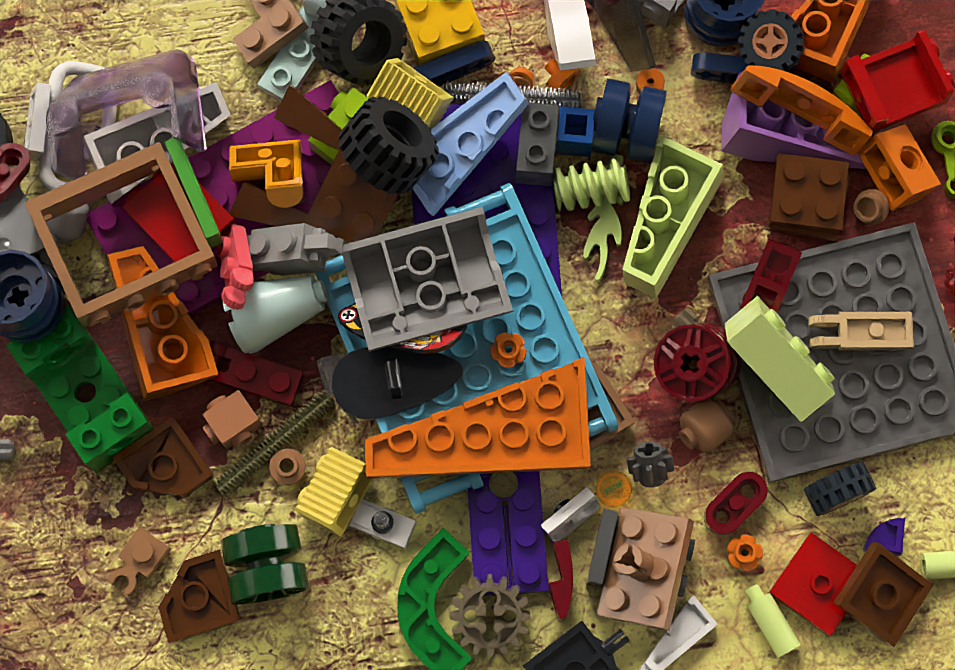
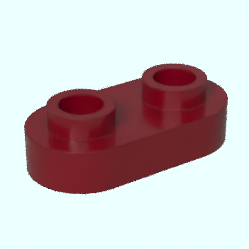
(12, 176)
(735, 504)

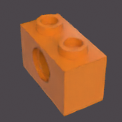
(898, 167)

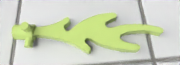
(604, 227)

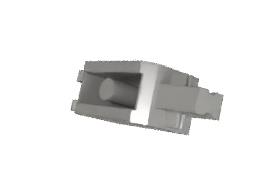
(292, 249)

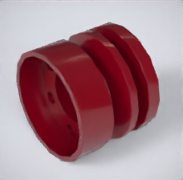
(717, 365)

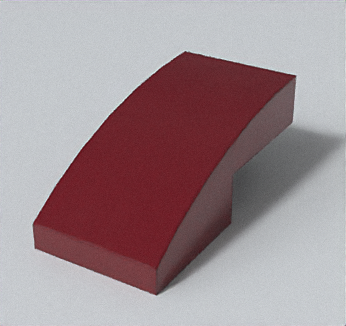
(772, 275)
(562, 589)

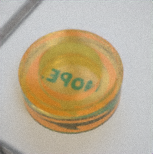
(613, 489)

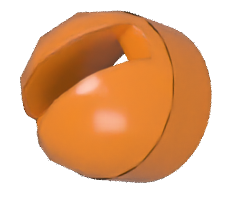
(524, 73)

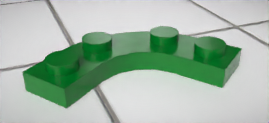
(417, 603)

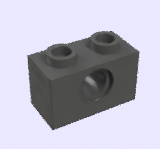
(537, 144)

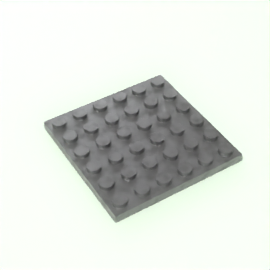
(880, 395)

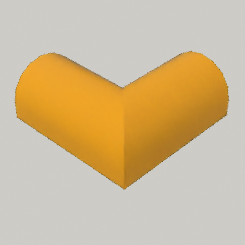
(276, 163)

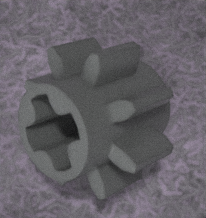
(650, 464)

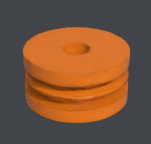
(650, 76)

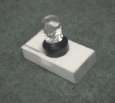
(567, 512)
(383, 524)

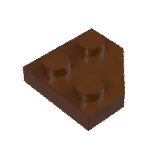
(164, 462)
(198, 599)

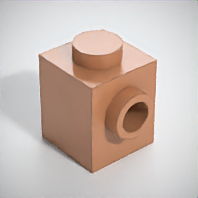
(230, 421)

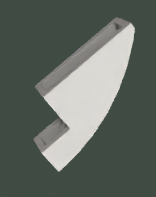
(569, 33)

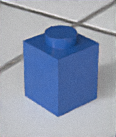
(575, 131)

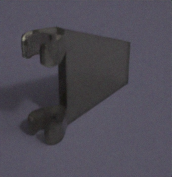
(627, 31)

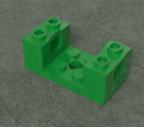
(60, 368)

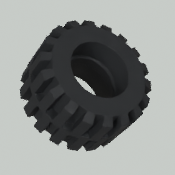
(336, 30)
(388, 145)

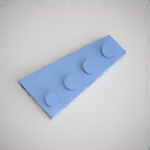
(467, 138)

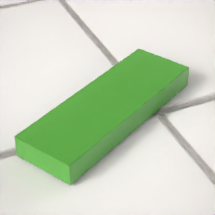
(194, 192)

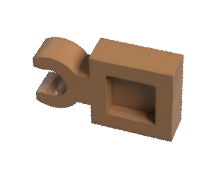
(142, 555)

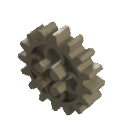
(505, 629)

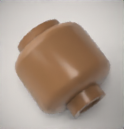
(706, 425)

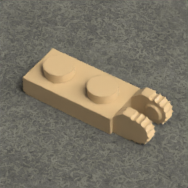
(865, 331)

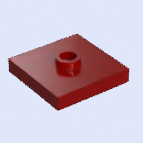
(813, 583)

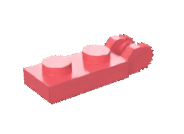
(235, 266)

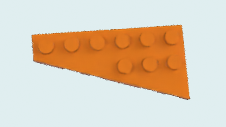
(511, 429)

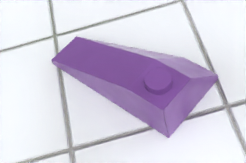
(771, 129)

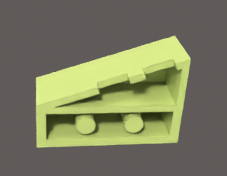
(779, 358)

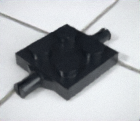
(578, 651)

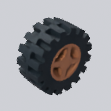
(771, 29)
(840, 488)

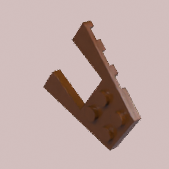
(345, 202)

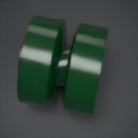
(263, 552)

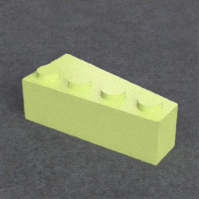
(669, 212)

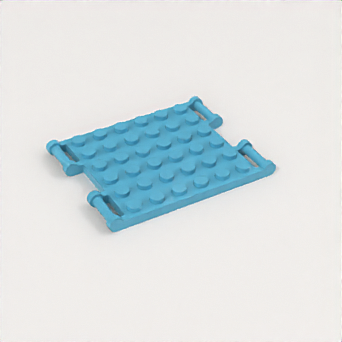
(537, 317)

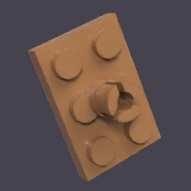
(645, 568)

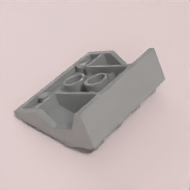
(425, 279)

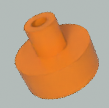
(562, 78)

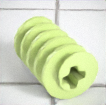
(591, 185)

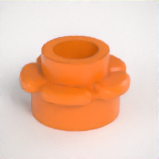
(510, 359)
(747, 562)

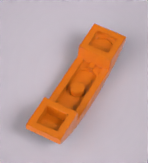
(807, 100)

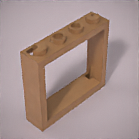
(96, 186)

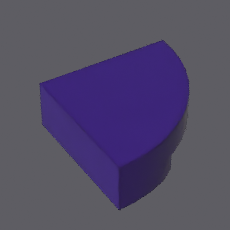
(888, 534)

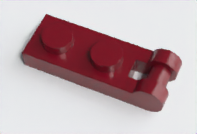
(257, 375)

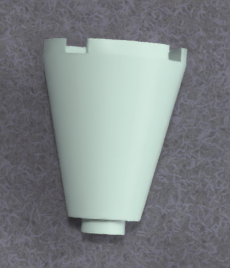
(275, 309)

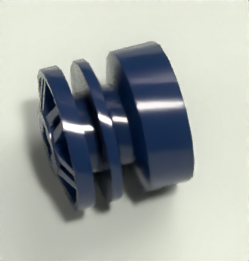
(719, 26)
(28, 281)

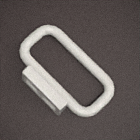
(40, 99)

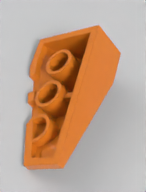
(161, 335)

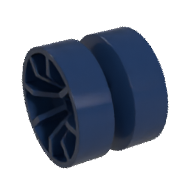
(620, 119)

